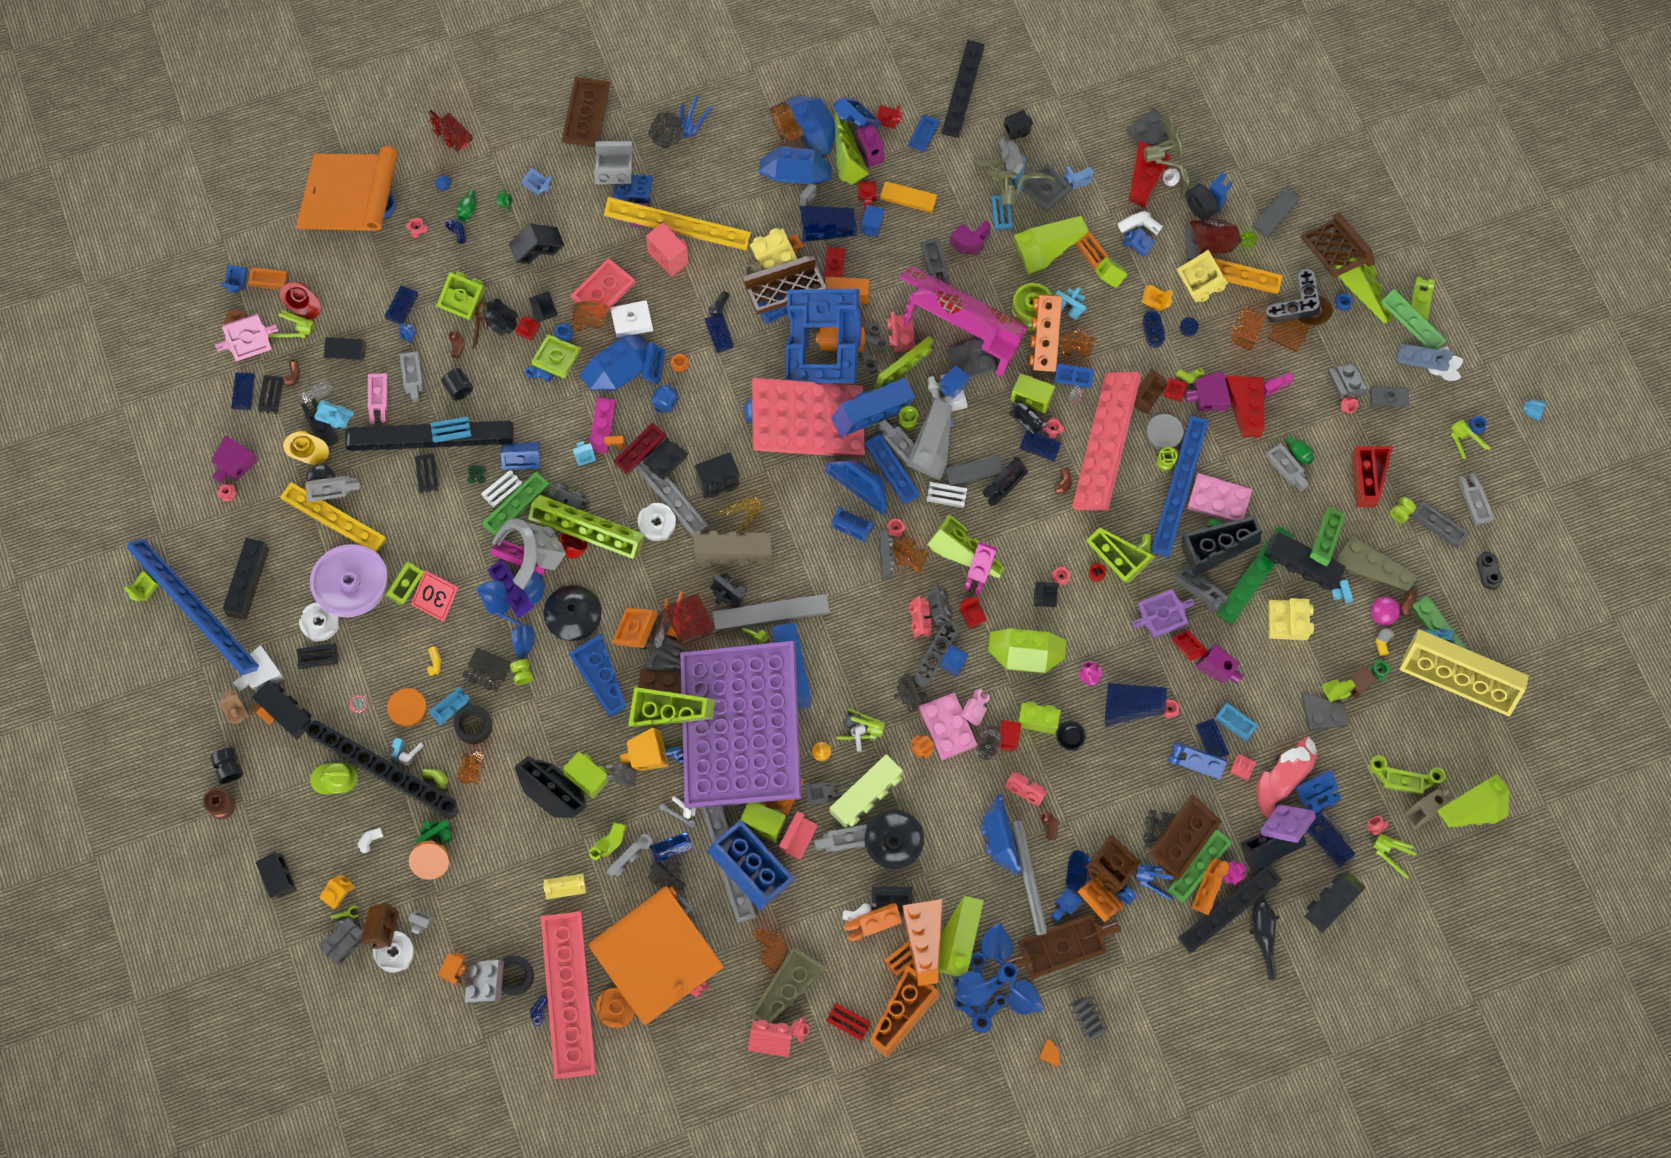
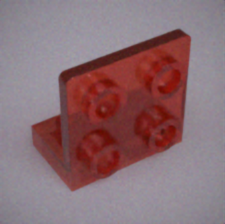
(452, 132)
(689, 618)

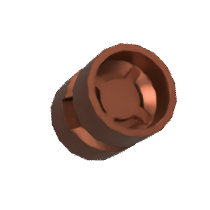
(218, 803)

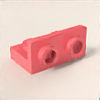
(901, 338)

